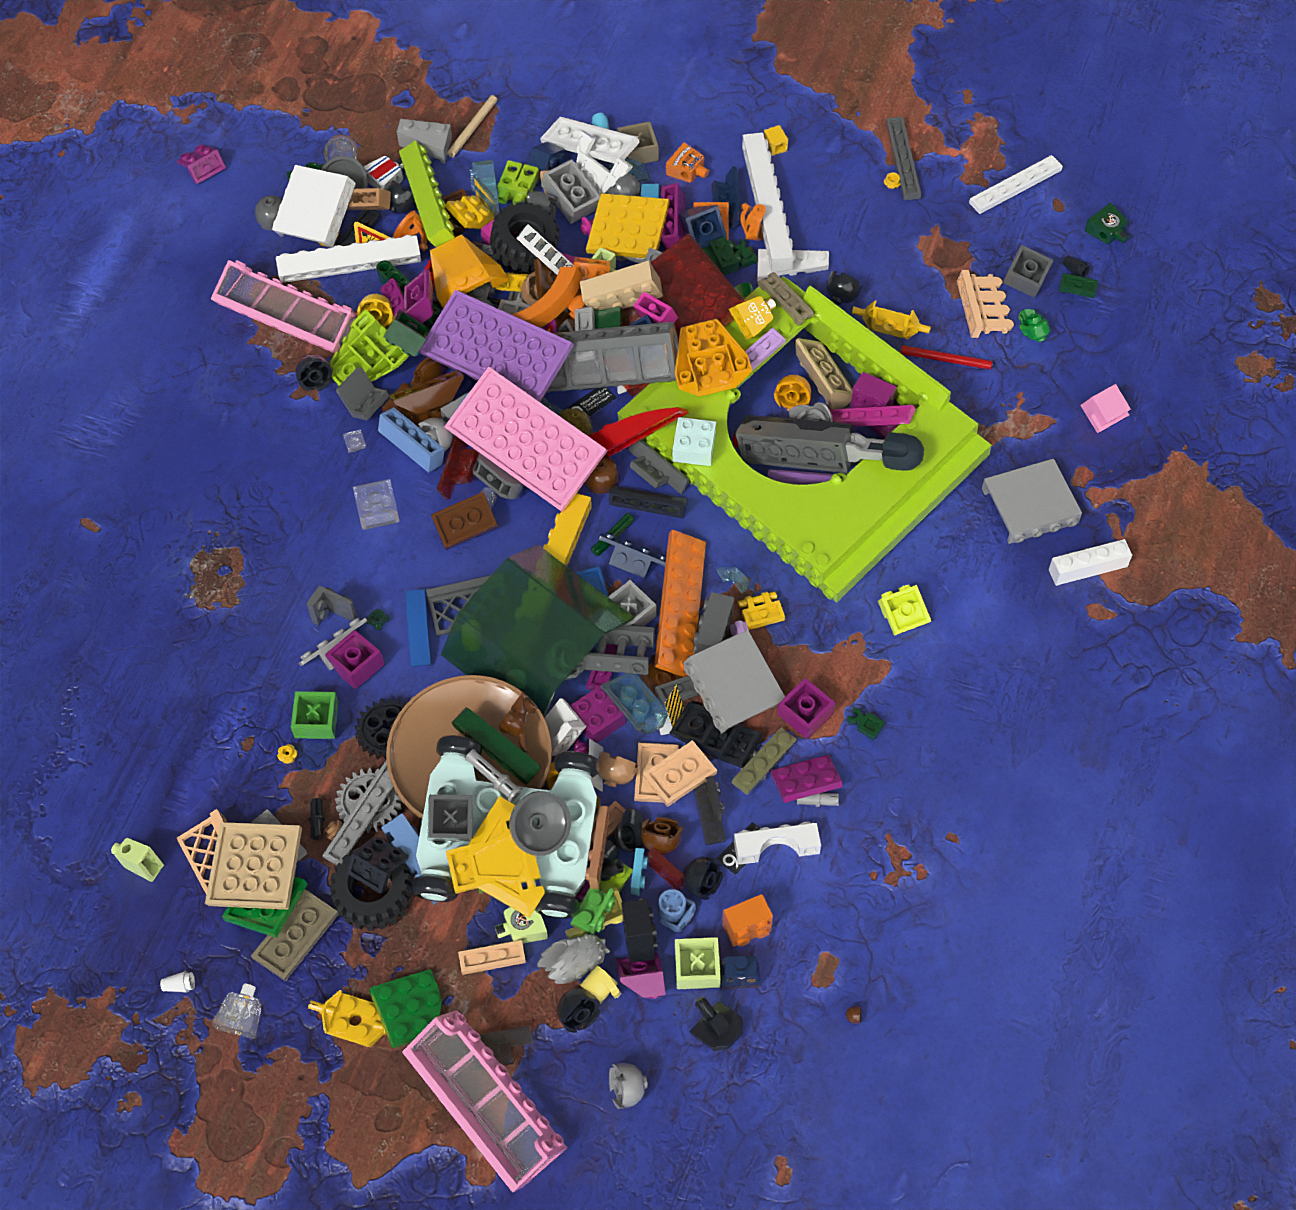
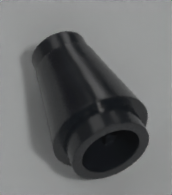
(1076, 266)

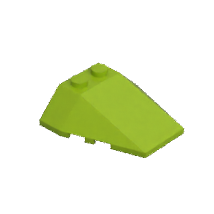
(366, 349)

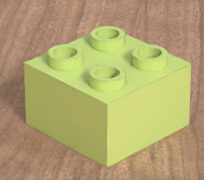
(697, 963)

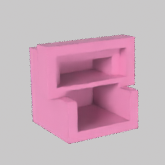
(1106, 408)

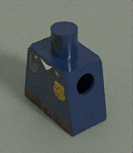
(739, 972)

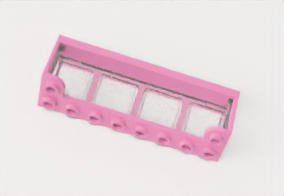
(283, 307)
(484, 1099)

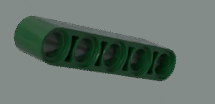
(496, 745)

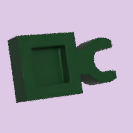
(746, 254)
(868, 724)

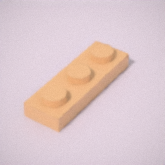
(492, 957)

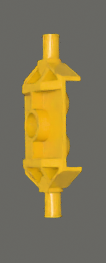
(902, 325)
(337, 1015)

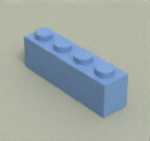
(411, 439)

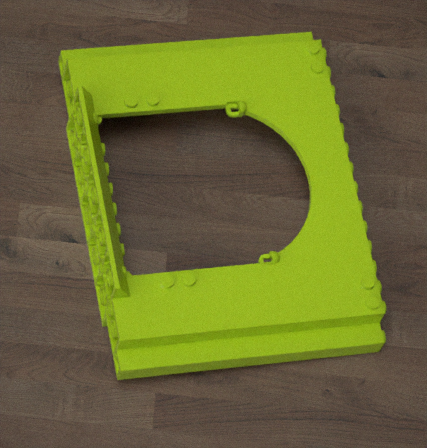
(842, 525)

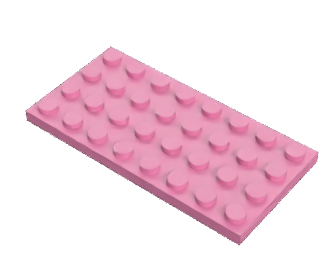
(525, 439)

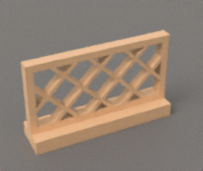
(215, 819)

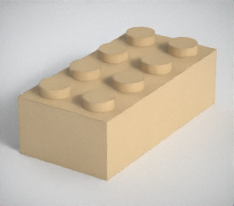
(621, 287)

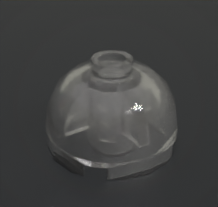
(340, 146)

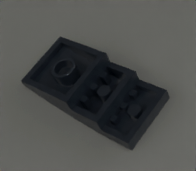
(732, 746)

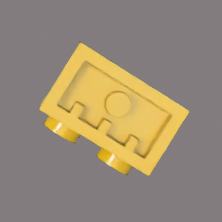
(514, 282)

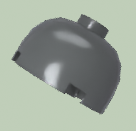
(626, 185)
(267, 210)

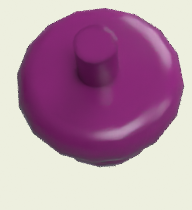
(580, 746)
(583, 891)

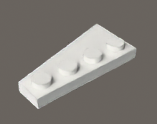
(805, 261)

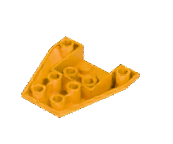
(709, 359)

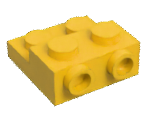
(470, 212)

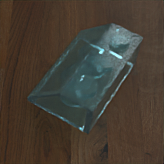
(636, 702)

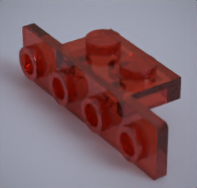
(457, 468)

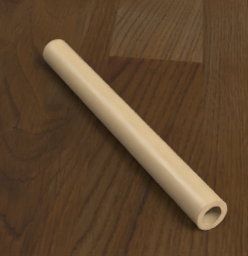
(472, 126)

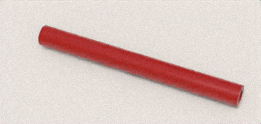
(946, 357)

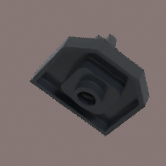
(718, 1027)

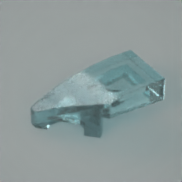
(735, 575)

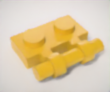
(763, 614)

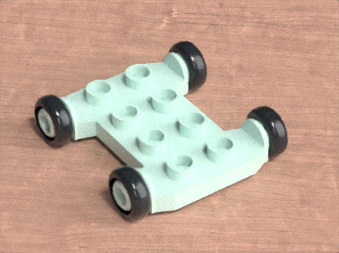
(560, 871)

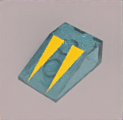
(485, 184)

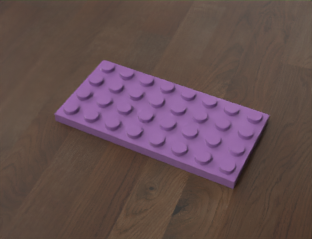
(479, 336)

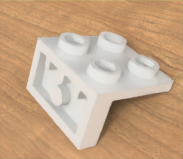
(563, 726)

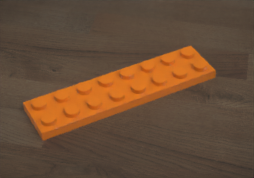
(680, 602)

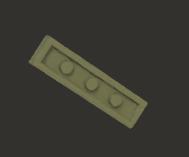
(764, 761)

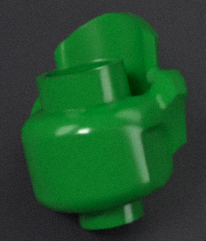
(1033, 325)

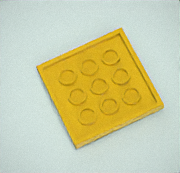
(627, 225)

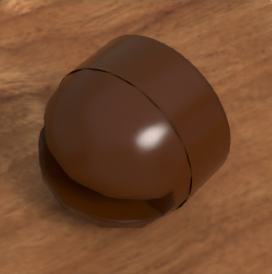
(853, 1014)

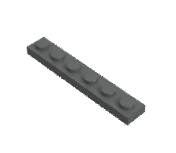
(903, 158)

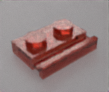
(665, 869)

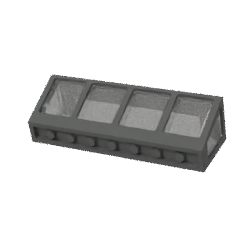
(618, 357)

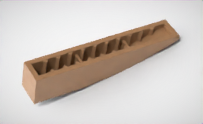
(369, 199)

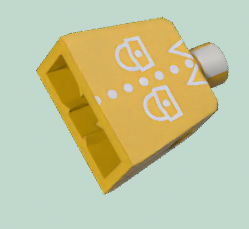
(753, 315)

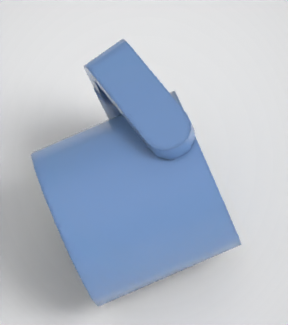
(672, 909)

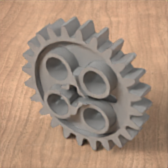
(346, 804)

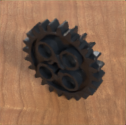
(377, 715)

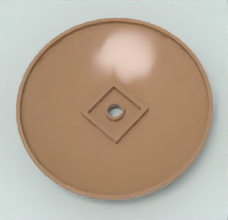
(429, 715)

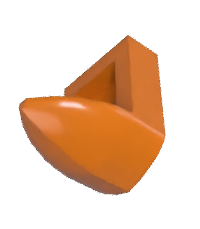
(576, 303)

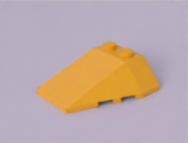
(462, 268)

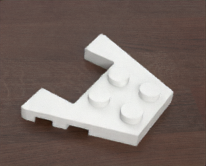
(596, 173)

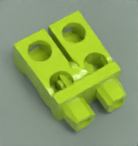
(517, 184)

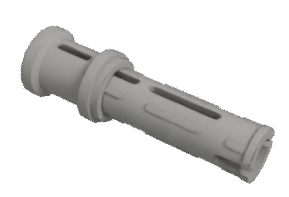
(500, 781)

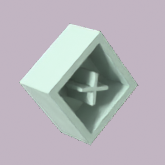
(694, 441)

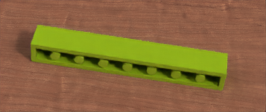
(427, 194)

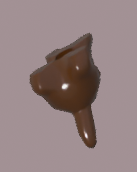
(515, 721)

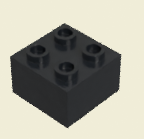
(639, 930)

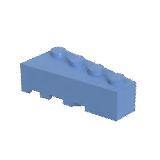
(405, 837)

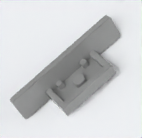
(326, 646)

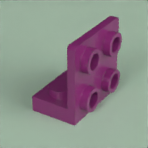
(202, 162)

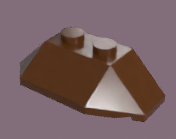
(429, 394)

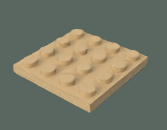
(254, 865)

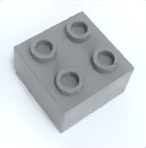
(635, 603)

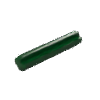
(599, 547)

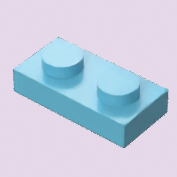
(638, 880)

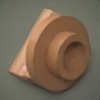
(333, 828)

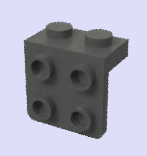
(360, 395)

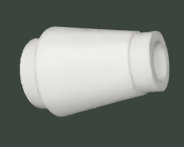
(179, 982)

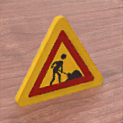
(365, 234)

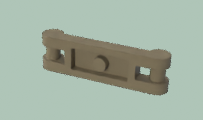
(786, 298)

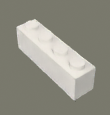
(1090, 562)

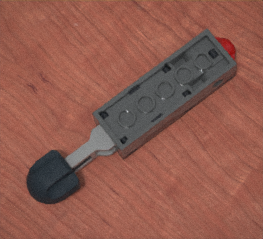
(820, 445)

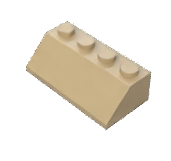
(824, 373)

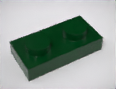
(1078, 285)

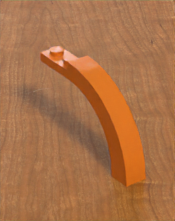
(554, 300)

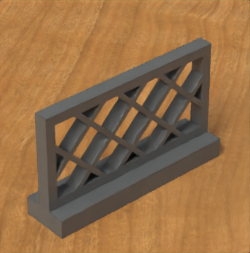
(451, 592)

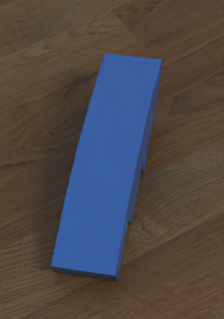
(418, 628)

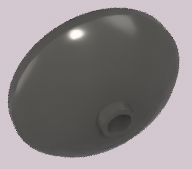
(348, 167)
(552, 823)

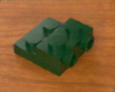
(722, 255)

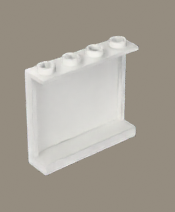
(314, 205)

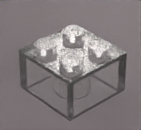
(376, 504)

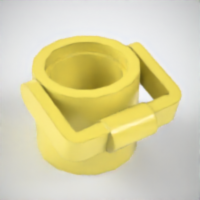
(600, 984)

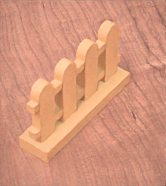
(973, 301)

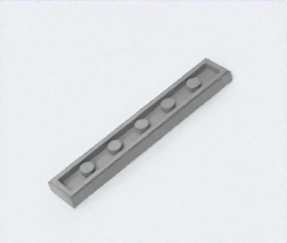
(360, 817)

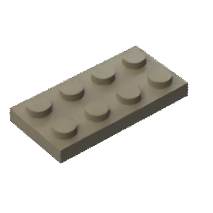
(298, 936)

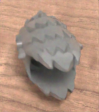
(573, 957)

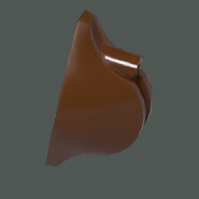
(427, 370)

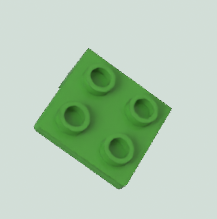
(593, 910)

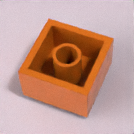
(747, 921)

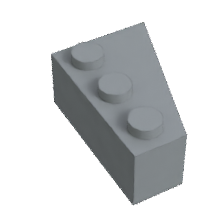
(434, 136)

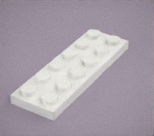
(607, 144)

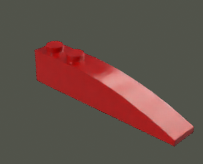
(634, 428)

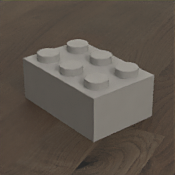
(573, 191)

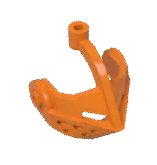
(754, 219)
(403, 228)

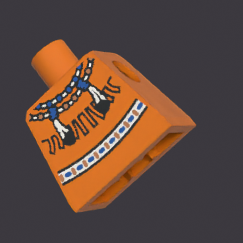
(686, 164)

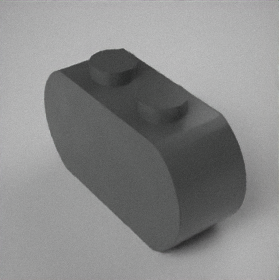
(496, 478)

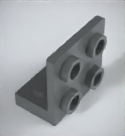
(327, 600)

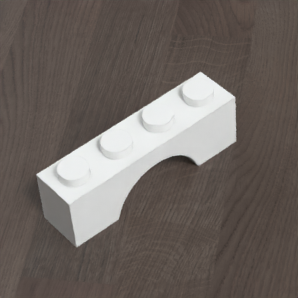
(802, 838)

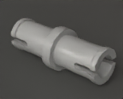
(820, 799)

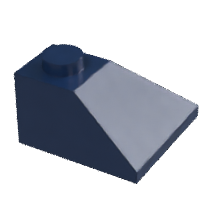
(703, 224)

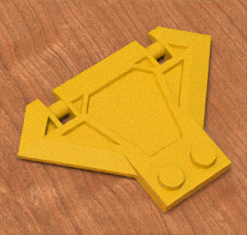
(497, 863)

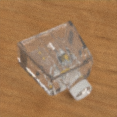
(239, 1013)

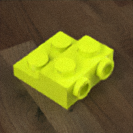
(904, 609)

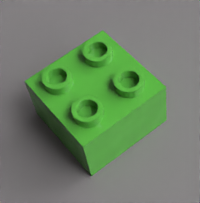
(314, 715)

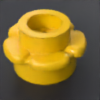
(892, 180)
(287, 758)

